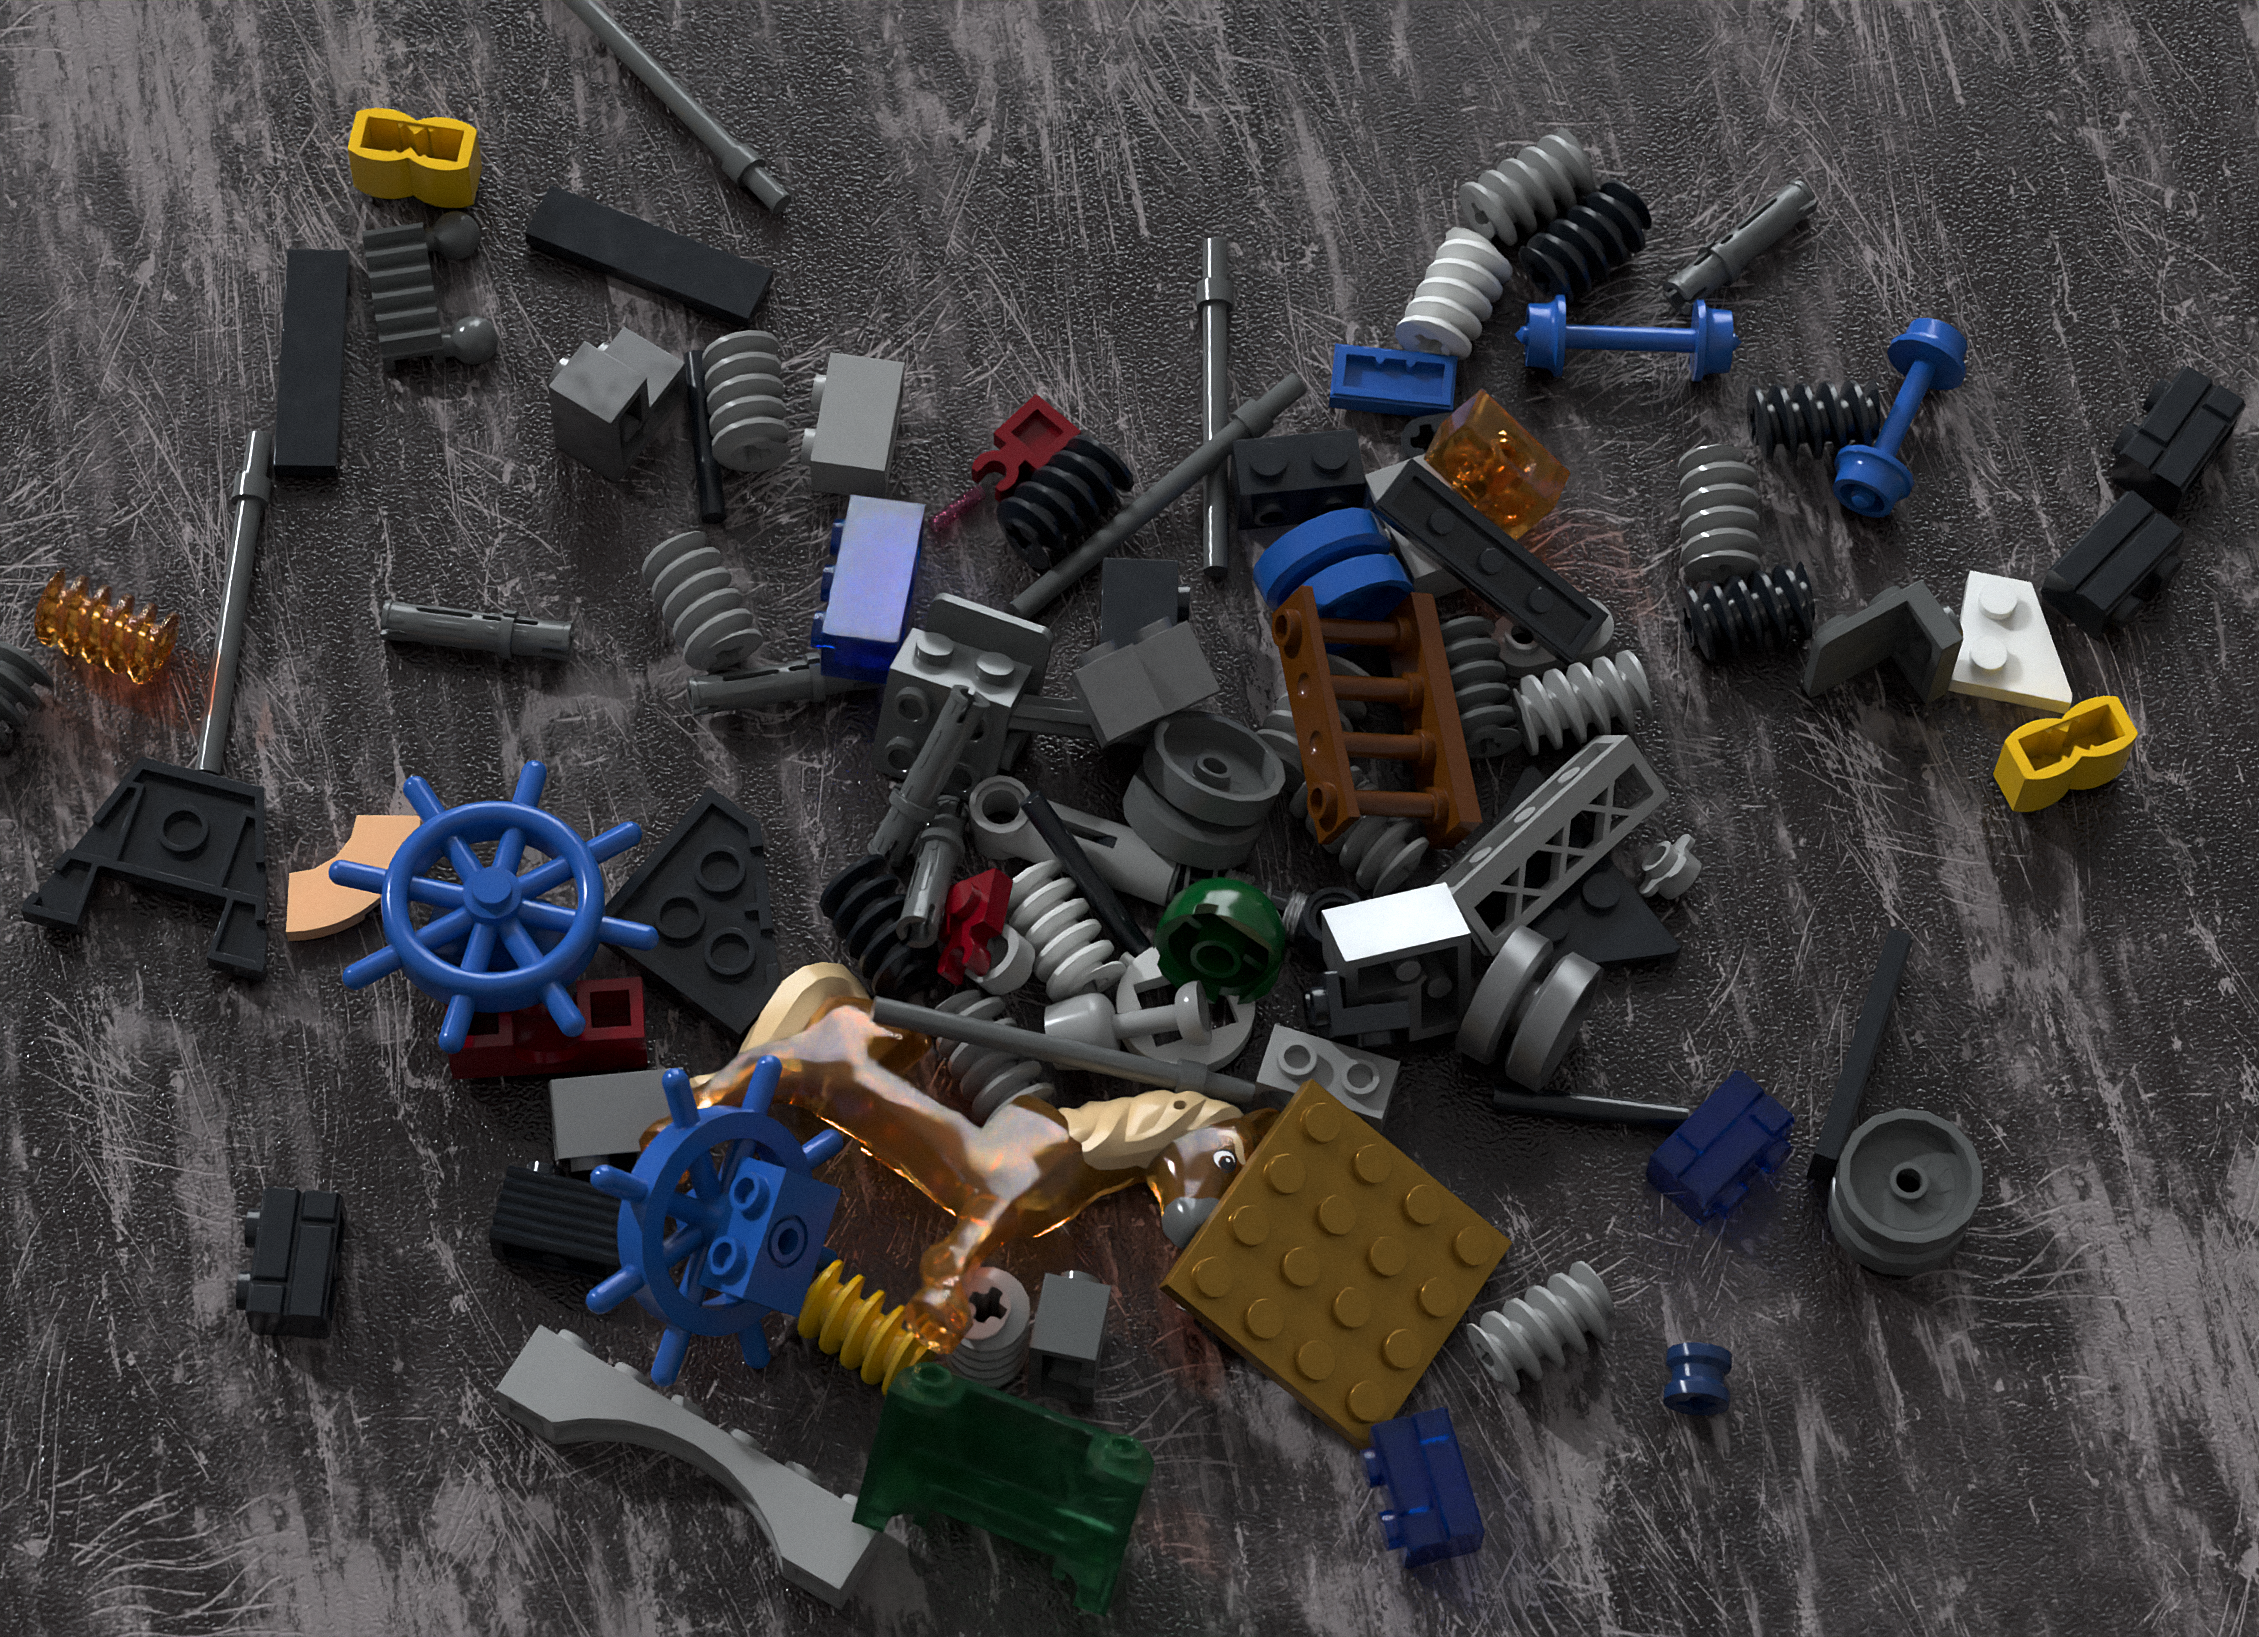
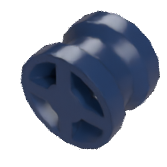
(1697, 1378)

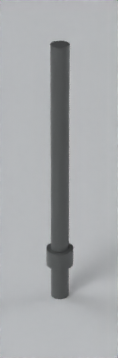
(738, 160)
(1215, 302)
(1248, 422)
(250, 497)
(1178, 1077)

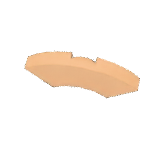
(323, 908)

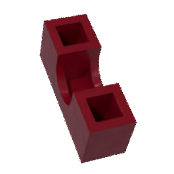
(532, 1042)

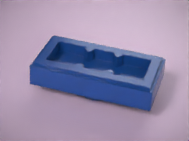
(1392, 381)

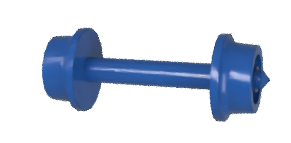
(1707, 341)
(1871, 477)

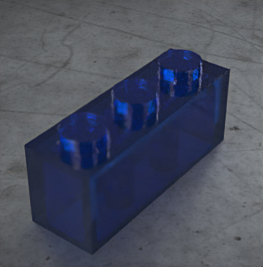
(868, 588)

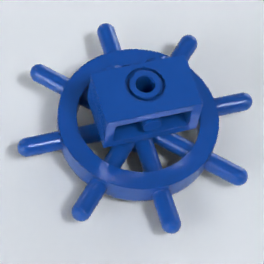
(491, 938)
(748, 1229)

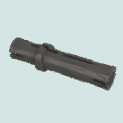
(1723, 260)
(492, 632)
(767, 686)
(916, 797)
(936, 859)

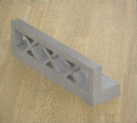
(1540, 818)

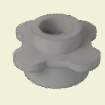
(1670, 868)

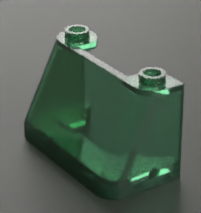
(1009, 1472)

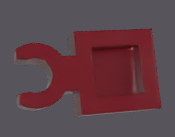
(1024, 445)
(971, 917)

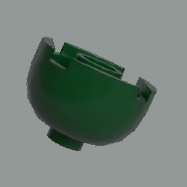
(1224, 938)

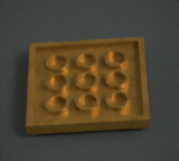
(1335, 1264)

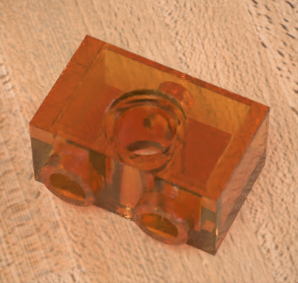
(1497, 465)

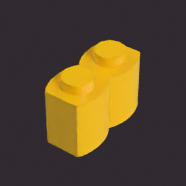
(422, 158)
(2065, 753)

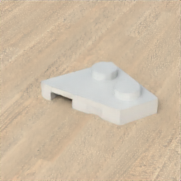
(2008, 646)

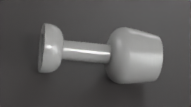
(1093, 1019)

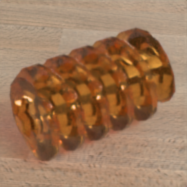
(104, 631)

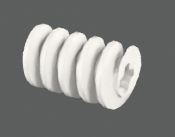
(1454, 296)
(1060, 943)

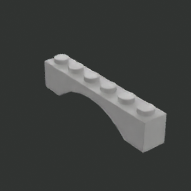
(577, 1398)

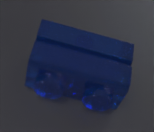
(1722, 1149)
(1423, 1488)

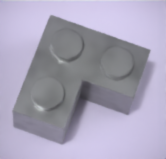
(613, 400)
(1142, 682)
(1403, 950)

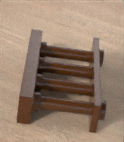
(1428, 710)

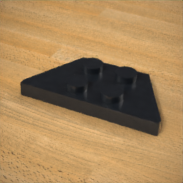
(1597, 914)

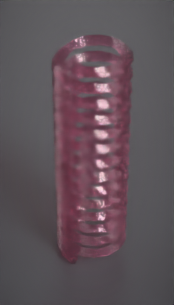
(956, 507)

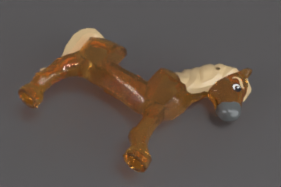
(1003, 1181)

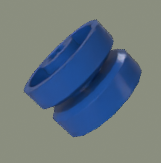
(1343, 561)

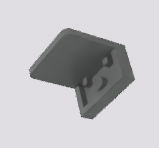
(1896, 624)
(1000, 633)
(920, 687)

